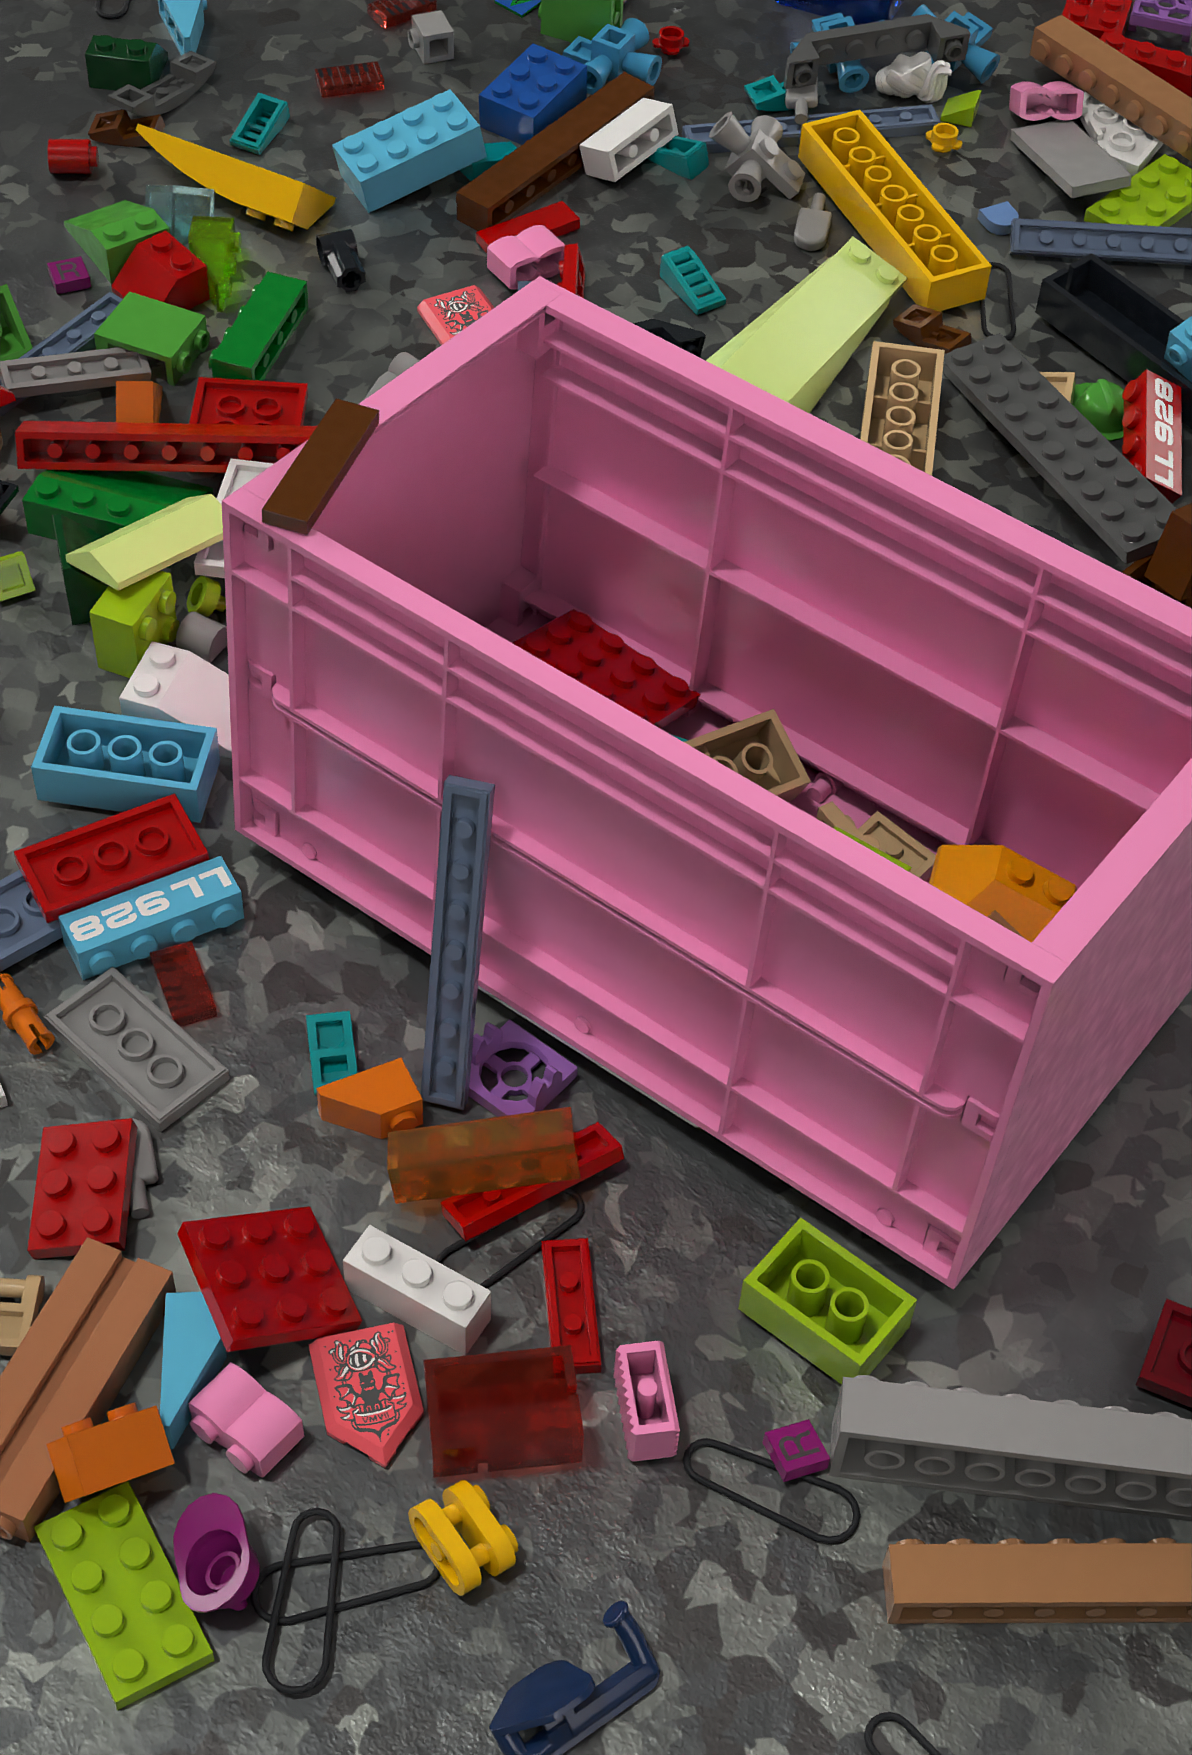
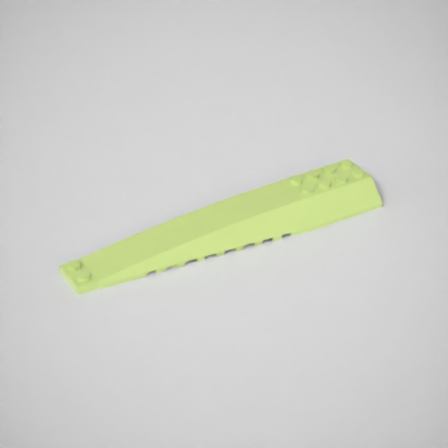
(814, 327)

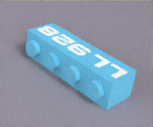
(152, 917)

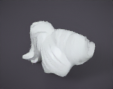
(914, 76)

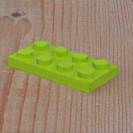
(1155, 198)
(123, 1595)

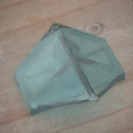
(178, 205)

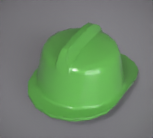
(1102, 406)

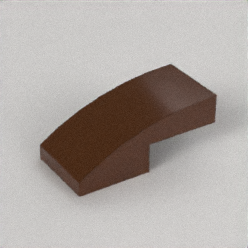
(119, 130)
(926, 329)

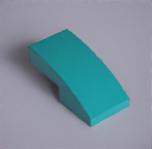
(767, 94)
(330, 1047)

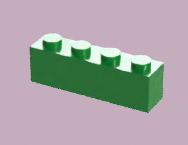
(261, 329)

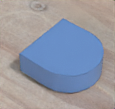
(998, 218)

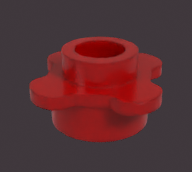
(671, 40)

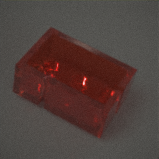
(503, 1411)

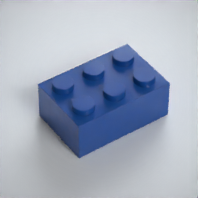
(532, 94)

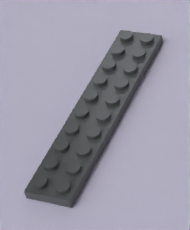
(1061, 445)

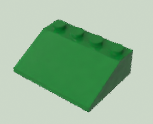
(101, 498)

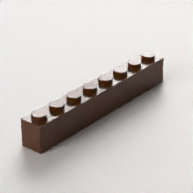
(546, 157)

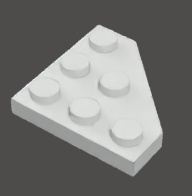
(1118, 136)

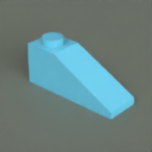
(184, 22)
(189, 1360)

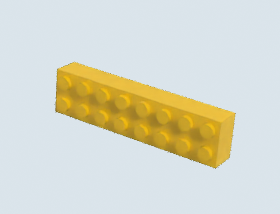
(894, 211)

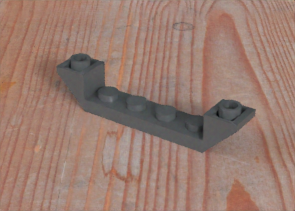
(941, 38)

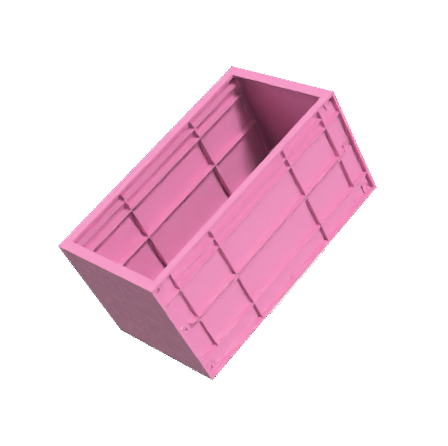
(654, 898)

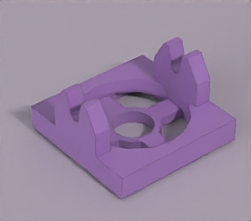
(1162, 21)
(539, 1092)

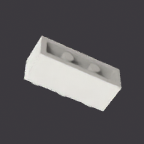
(628, 139)
(417, 1289)

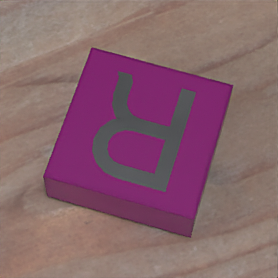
(69, 275)
(796, 1450)

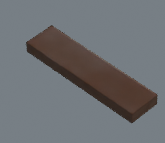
(320, 467)

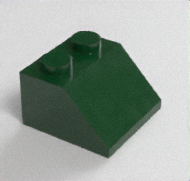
(121, 62)
(80, 587)

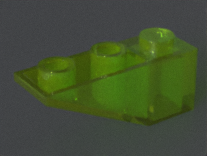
(216, 245)

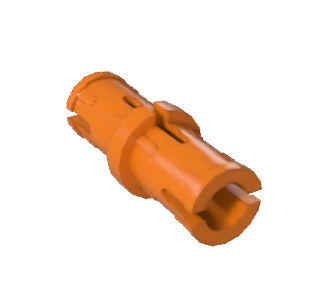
(22, 1016)

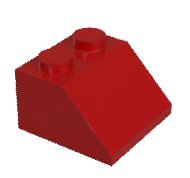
(164, 272)

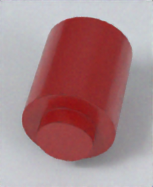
(72, 156)

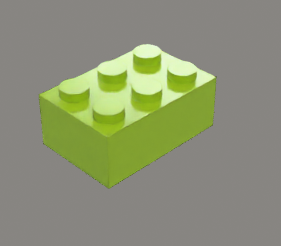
(826, 1303)

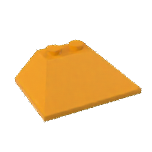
(1001, 881)

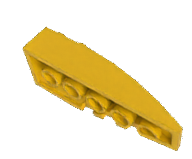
(248, 185)

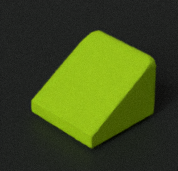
(961, 109)

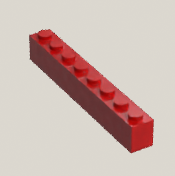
(151, 445)

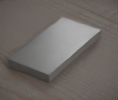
(1070, 158)
(136, 1048)

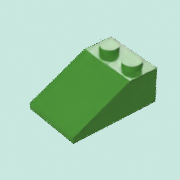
(113, 233)

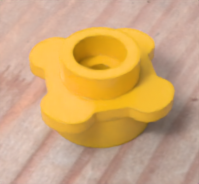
(944, 138)

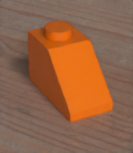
(138, 401)
(373, 1101)

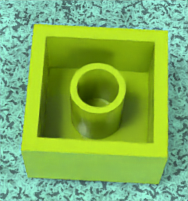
(131, 619)

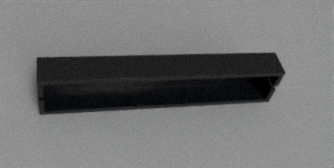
(1113, 322)

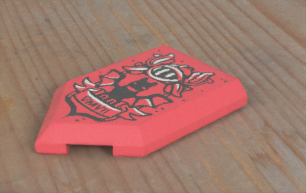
(453, 311)
(367, 1389)

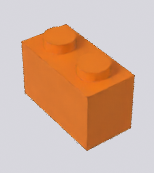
(109, 1453)

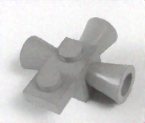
(756, 157)

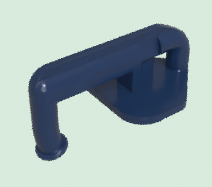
(566, 1697)

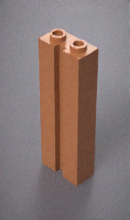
(71, 1370)

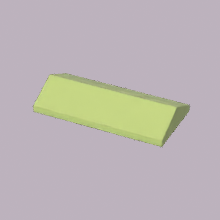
(152, 542)

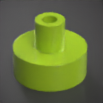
(205, 597)

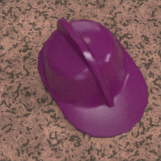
(214, 1555)

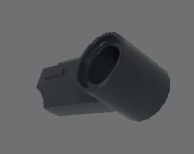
(340, 254)

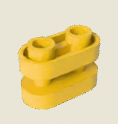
(470, 1513)

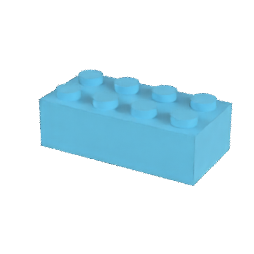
(409, 150)
(124, 761)

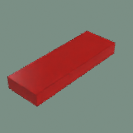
(555, 217)
(571, 1301)

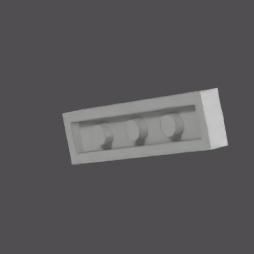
(73, 371)

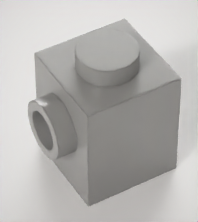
(432, 37)

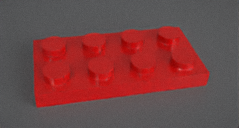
(110, 856)

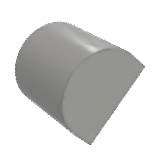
(201, 636)

